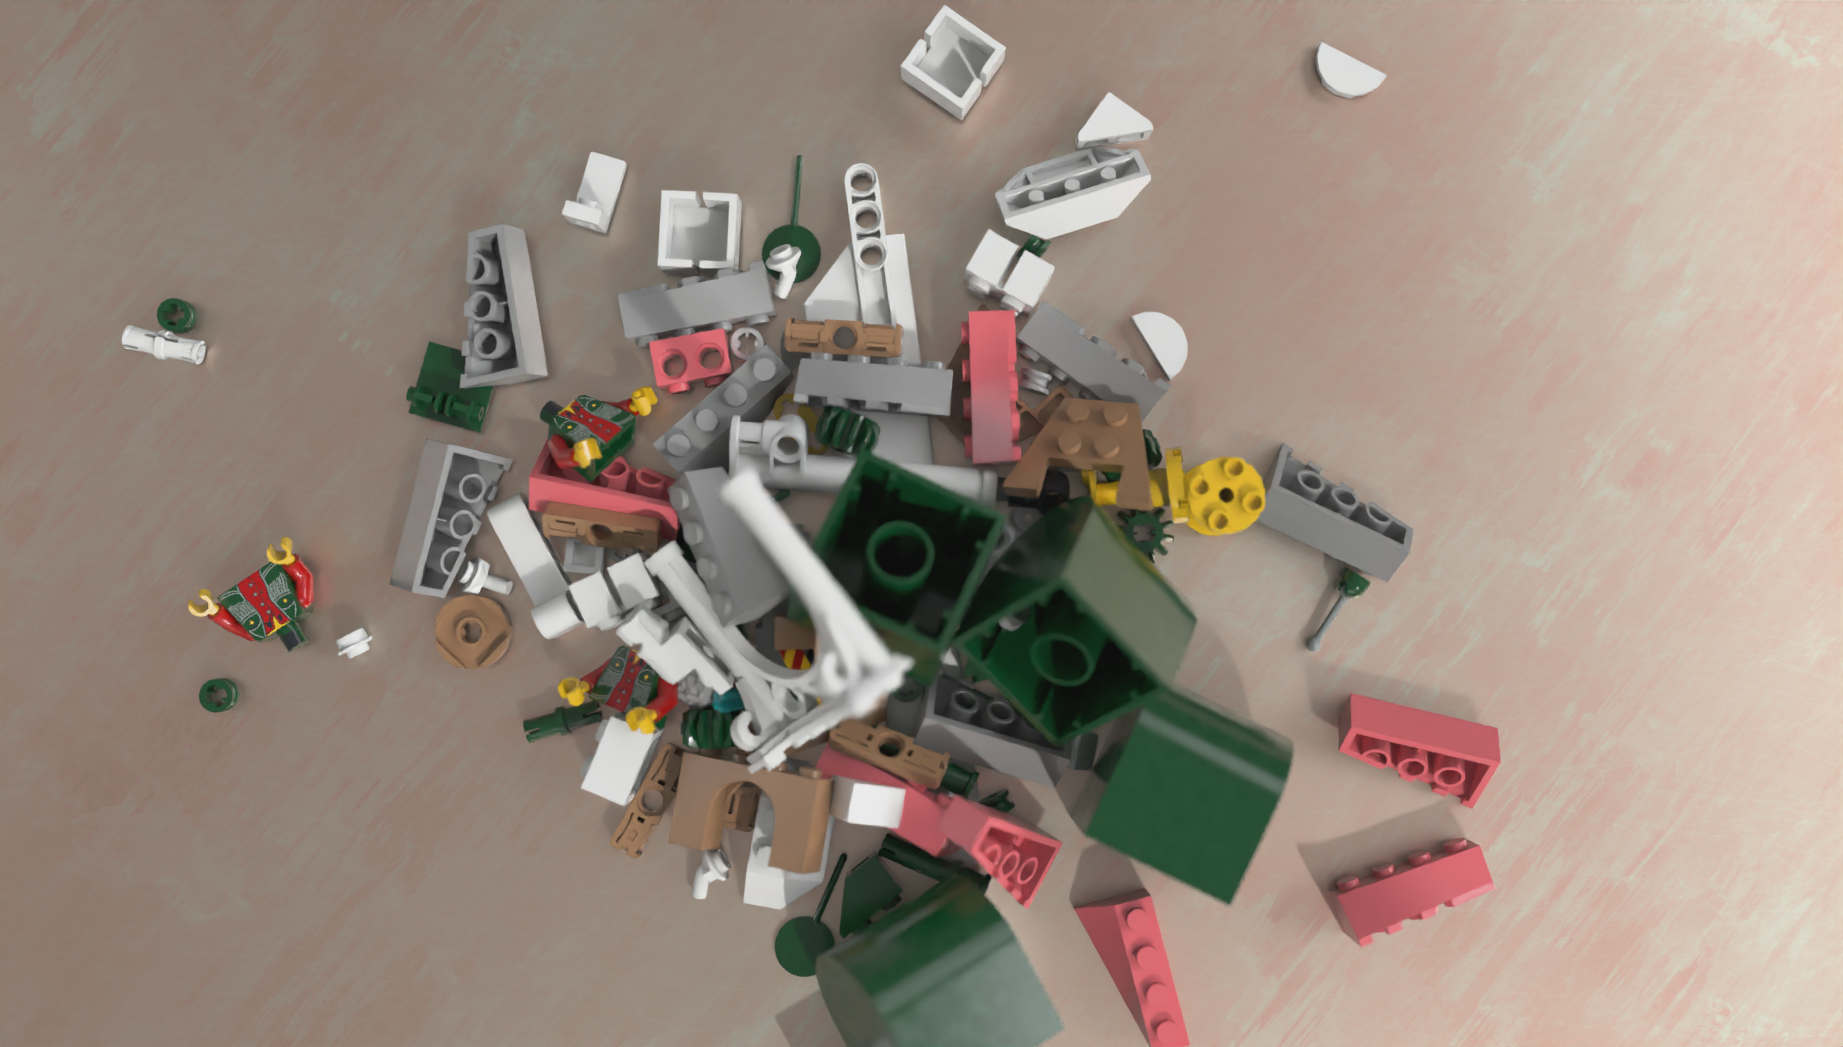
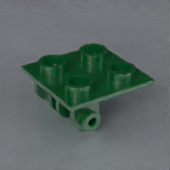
(439, 391)

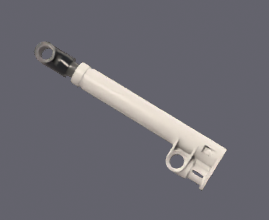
(790, 467)

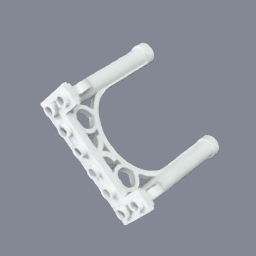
(850, 661)

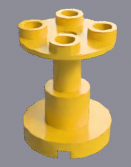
(1166, 486)
(1241, 496)

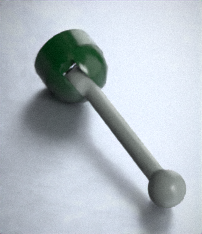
(1350, 587)

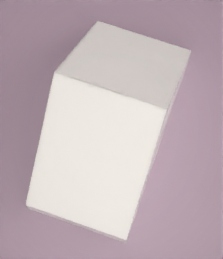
(1113, 124)
(866, 802)

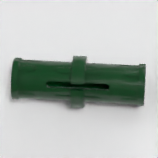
(562, 721)

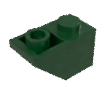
(867, 890)

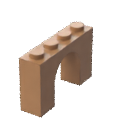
(798, 799)

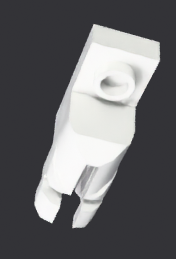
(674, 650)

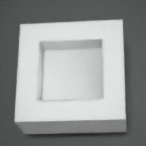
(583, 558)

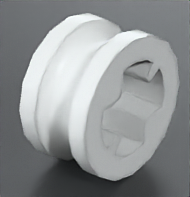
(736, 345)

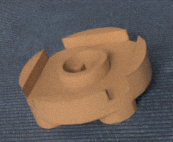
(451, 634)

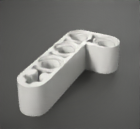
(536, 565)

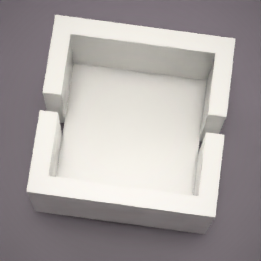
(956, 64)
(699, 235)
(991, 265)
(611, 597)
(620, 760)

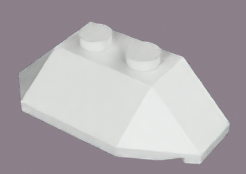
(1072, 191)
(770, 885)

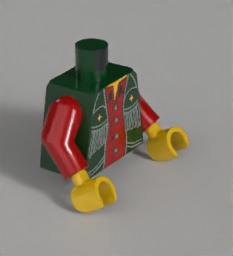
(593, 431)
(266, 602)
(627, 686)

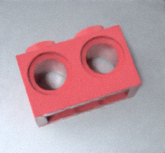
(691, 350)

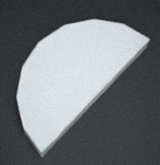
(1345, 74)
(1163, 339)

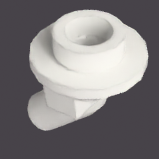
(784, 260)
(474, 576)
(713, 867)

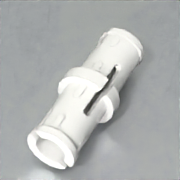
(163, 344)

